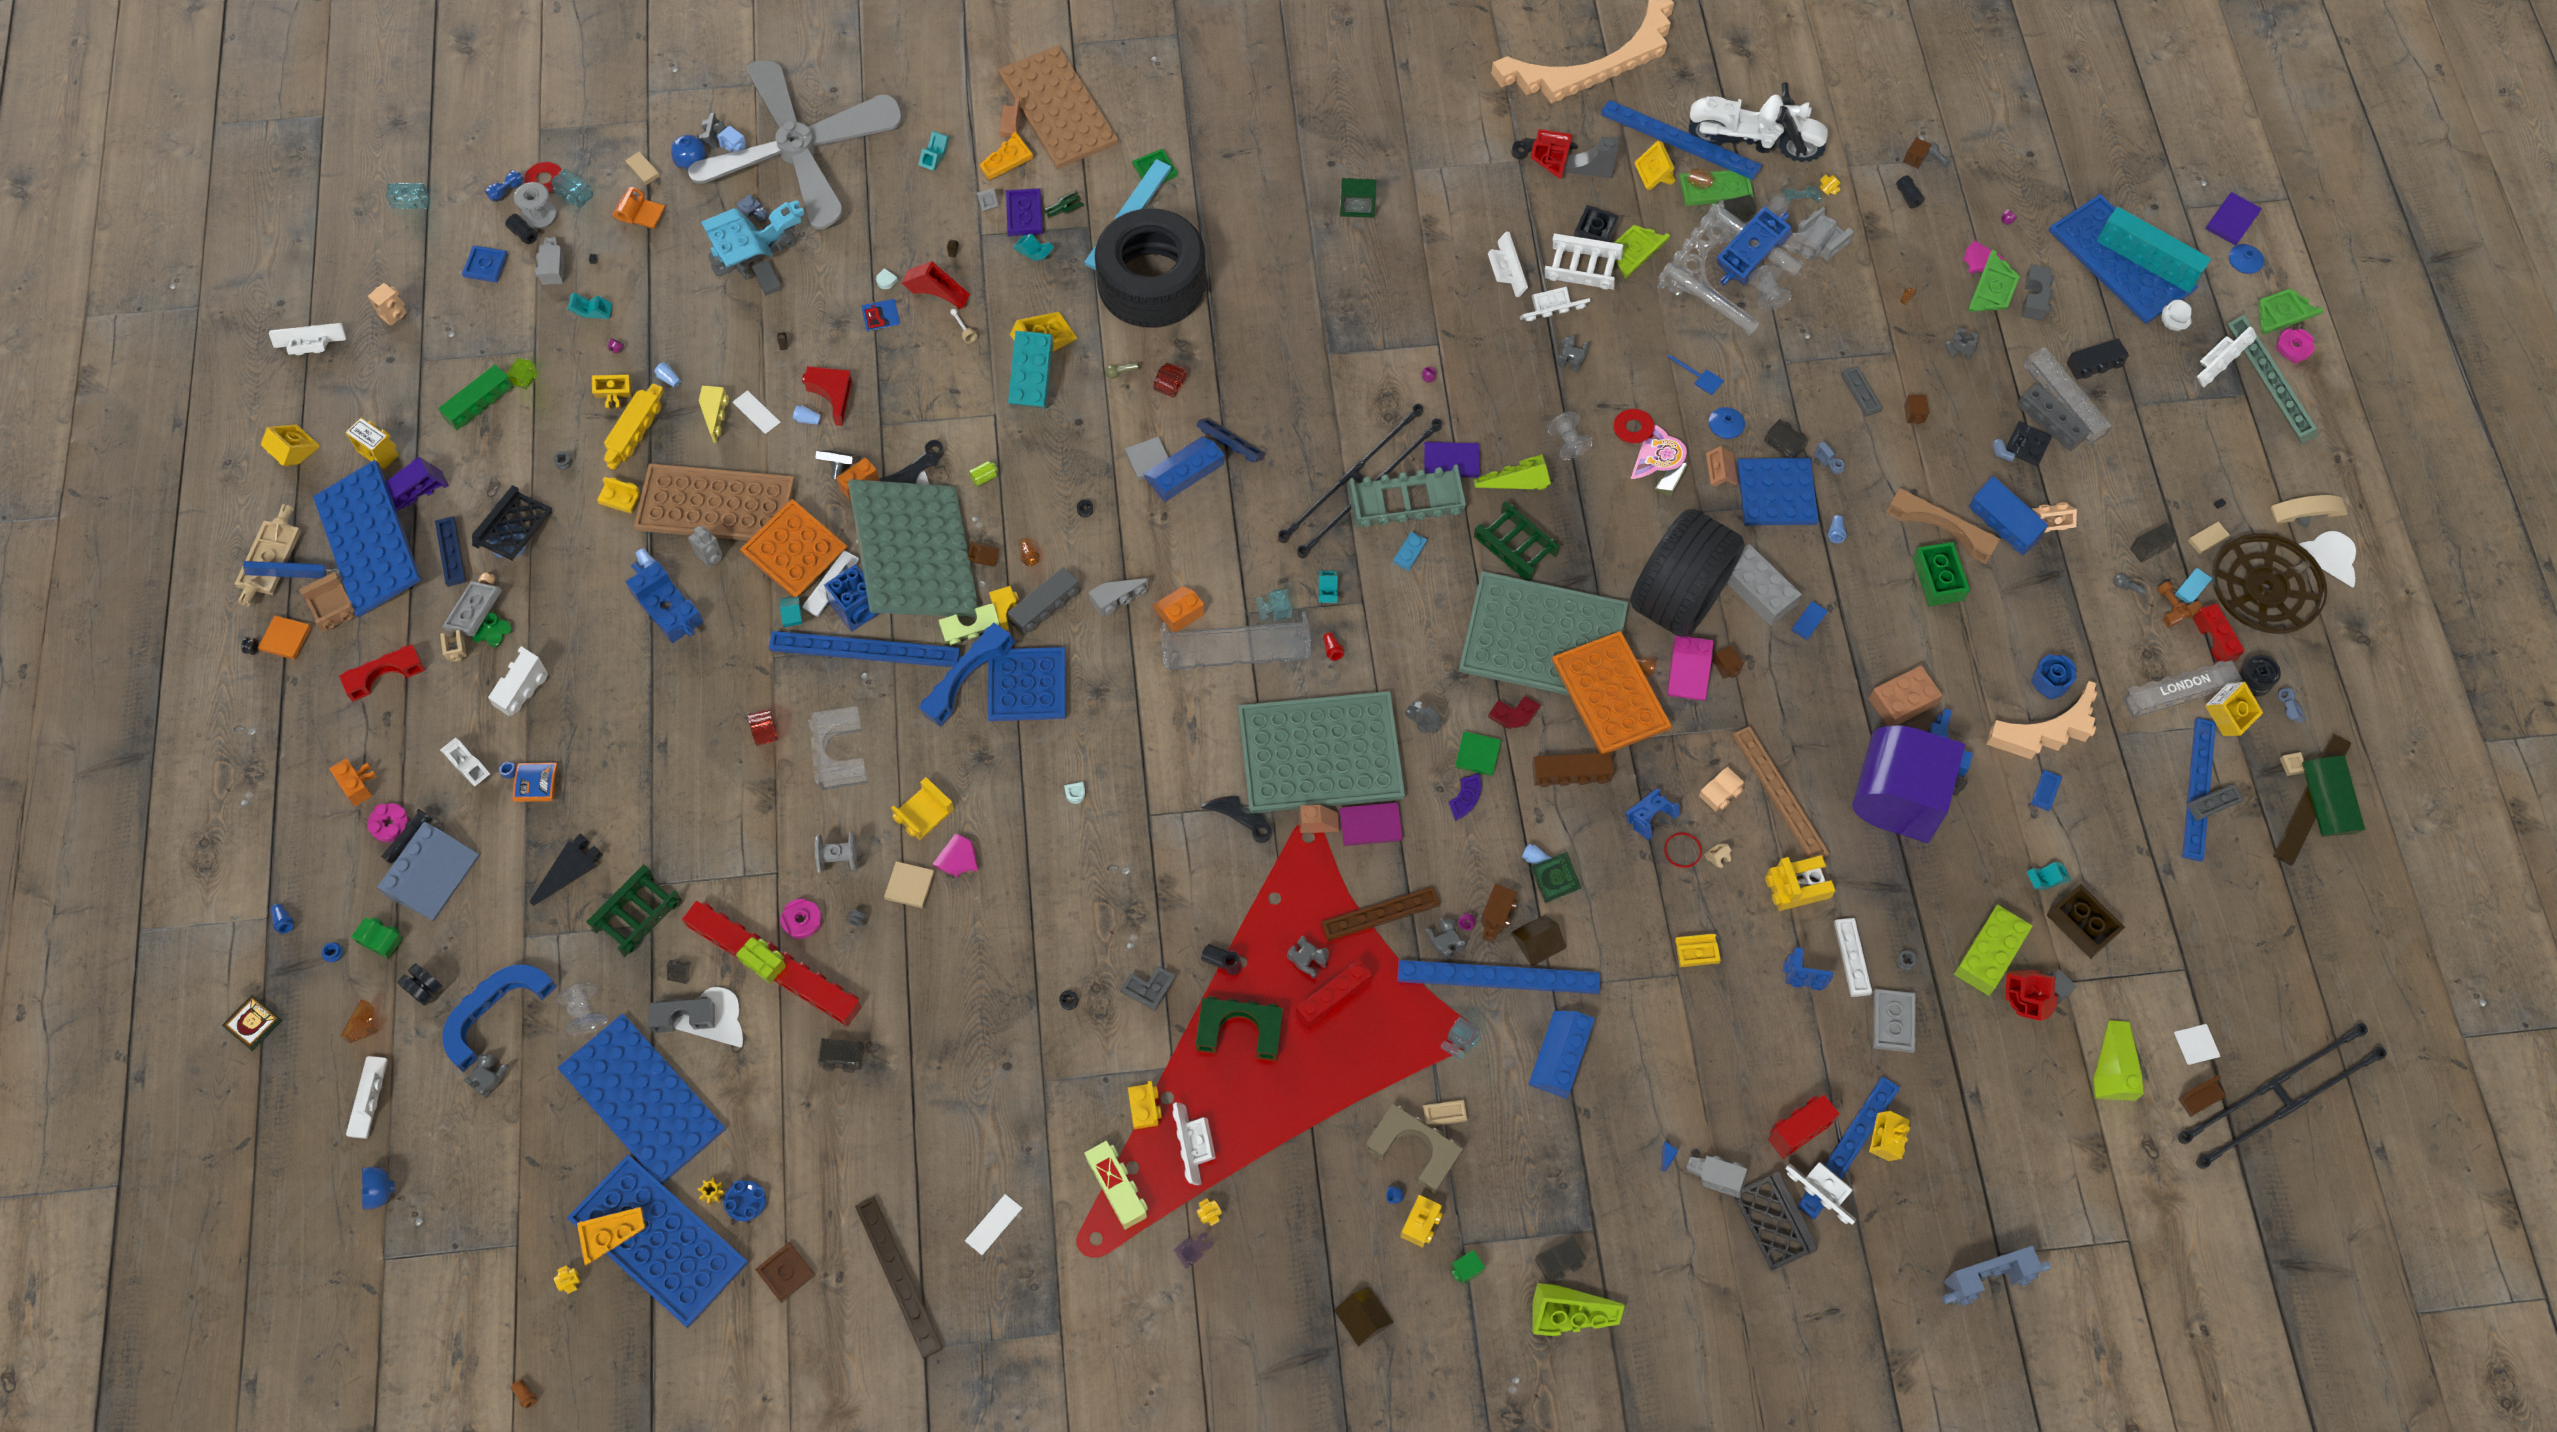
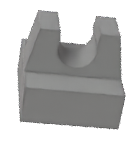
(987, 199)

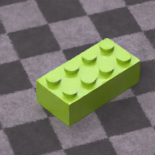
(1993, 950)

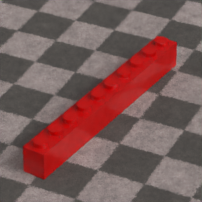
(794, 977)

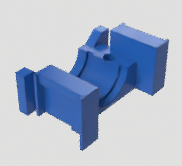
(1642, 812)

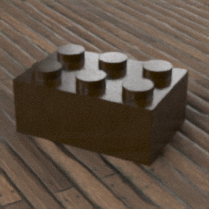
(2086, 921)

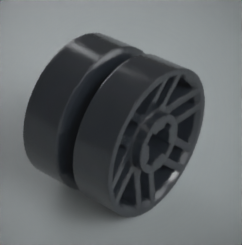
(2260, 674)
(420, 984)

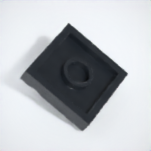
(2028, 443)

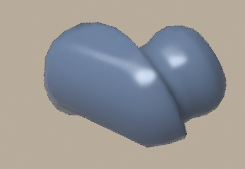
(2001, 451)

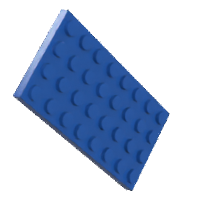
(2134, 285)
(367, 538)
(641, 1099)
(676, 1254)

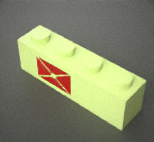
(1116, 1185)

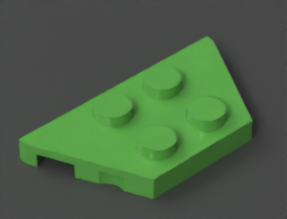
(1994, 286)
(2284, 310)

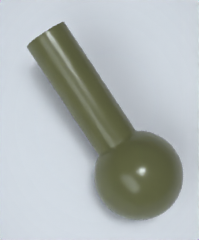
(1113, 371)

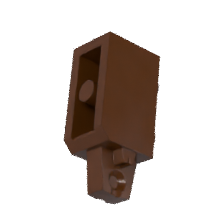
(1497, 911)

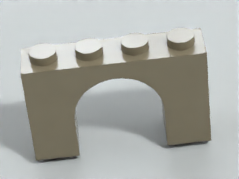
(1398, 1124)

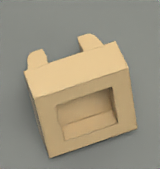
(1717, 853)

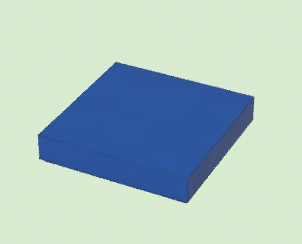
(485, 264)

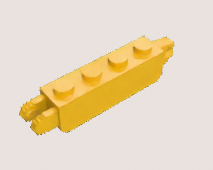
(632, 425)

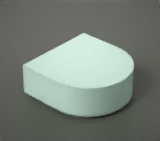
(886, 279)
(1075, 792)

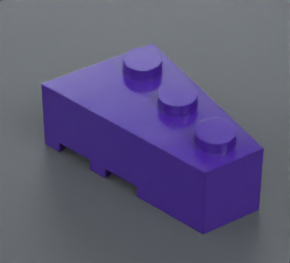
(414, 481)

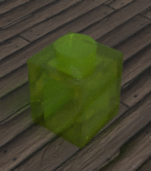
(522, 373)

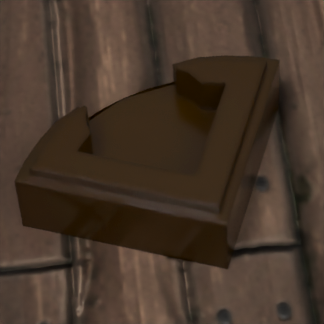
(952, 247)
(782, 340)

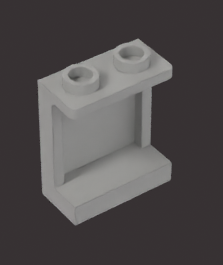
(1837, 241)

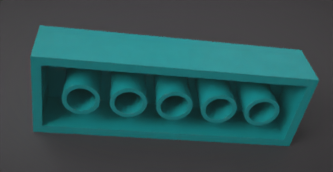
(2153, 249)

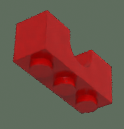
(2226, 644)

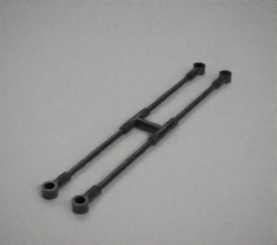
(1352, 473)
(2290, 1106)

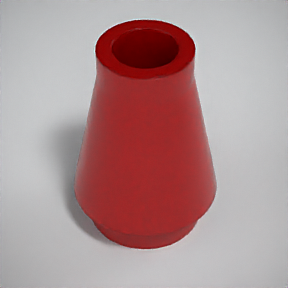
(1333, 648)

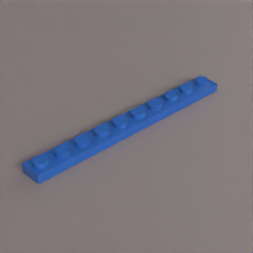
(1681, 139)
(864, 649)
(1499, 977)

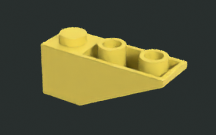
(713, 404)

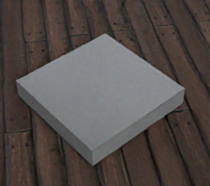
(1145, 456)

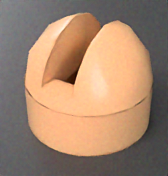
(486, 578)

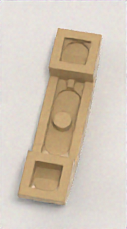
(2308, 506)

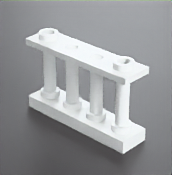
(1584, 246)

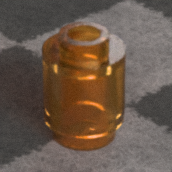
(1700, 178)

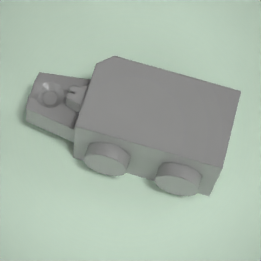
(550, 262)
(705, 546)
(1719, 1175)

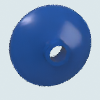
(2246, 258)
(1724, 428)

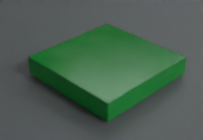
(1144, 163)
(1477, 753)

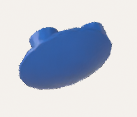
(744, 1200)

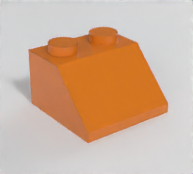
(1179, 608)

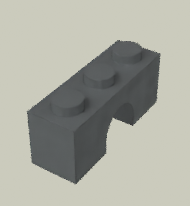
(2038, 280)
(664, 1014)

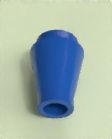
(281, 919)

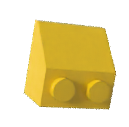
(288, 444)

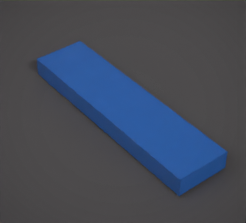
(278, 569)

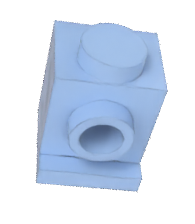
(731, 140)

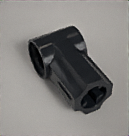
(1221, 958)

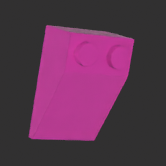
(1689, 668)

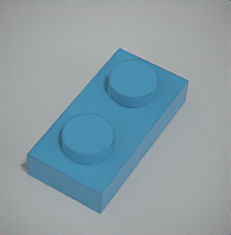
(1410, 551)

